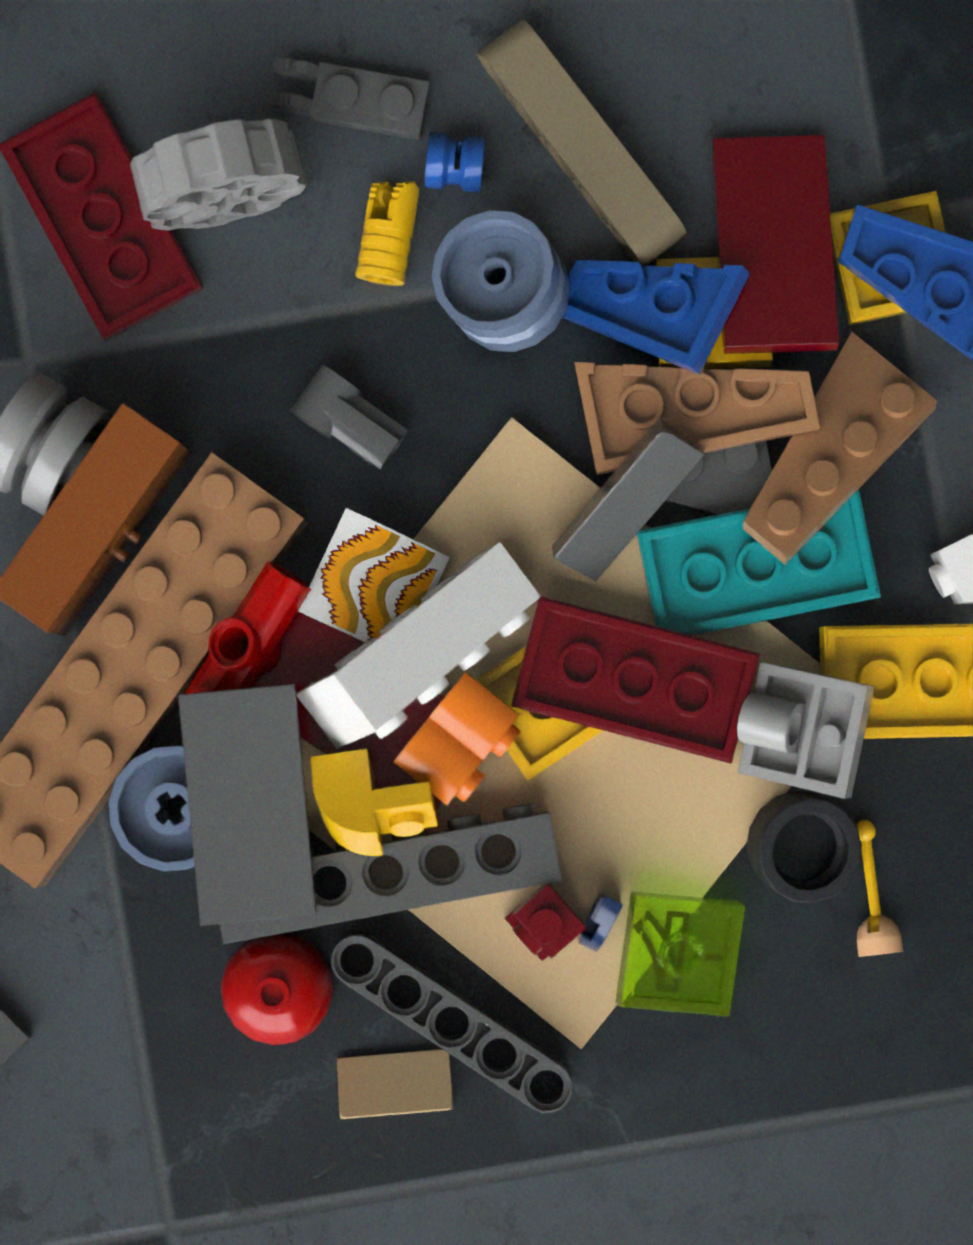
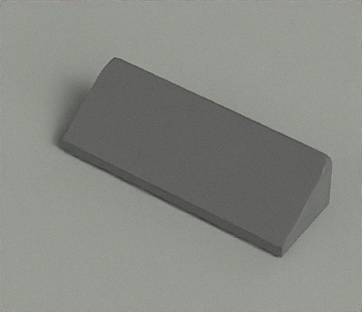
(626, 500)

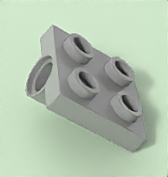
(804, 729)

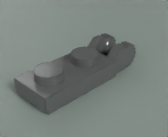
(354, 98)

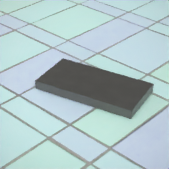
(247, 804)

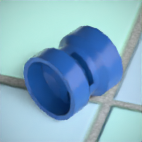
(442, 162)

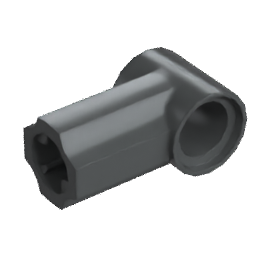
(338, 410)

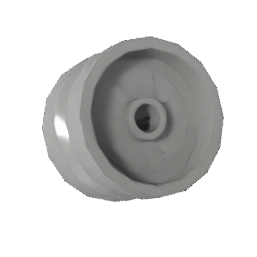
(45, 439)

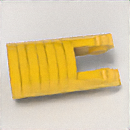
(387, 233)

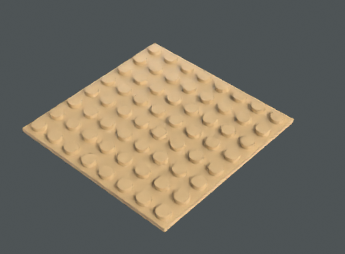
(617, 805)

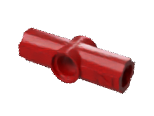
(261, 618)

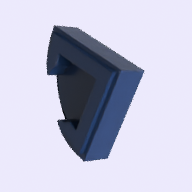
(600, 921)

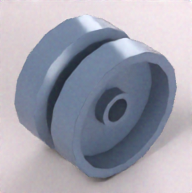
(501, 281)
(141, 810)

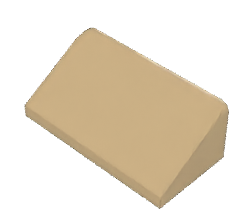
(394, 1083)

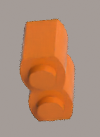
(458, 739)

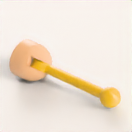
(876, 933)

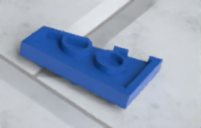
(656, 308)

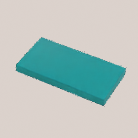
(718, 577)

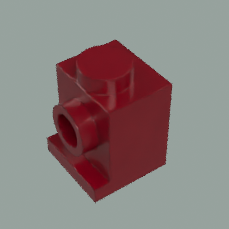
(545, 922)

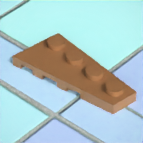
(707, 408)
(863, 418)

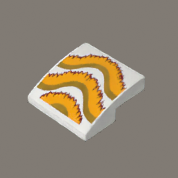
(370, 577)

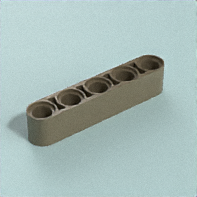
(581, 143)

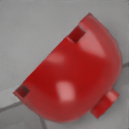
(277, 988)

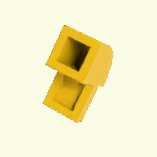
(359, 812)

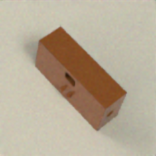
(92, 522)

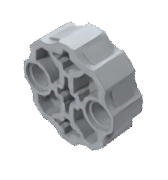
(217, 174)

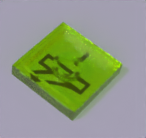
(680, 953)

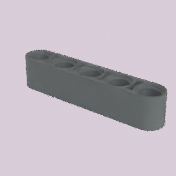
(468, 1045)

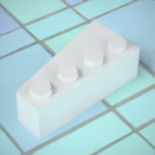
(421, 648)

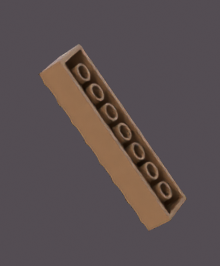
(133, 664)

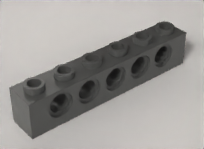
(532, 865)

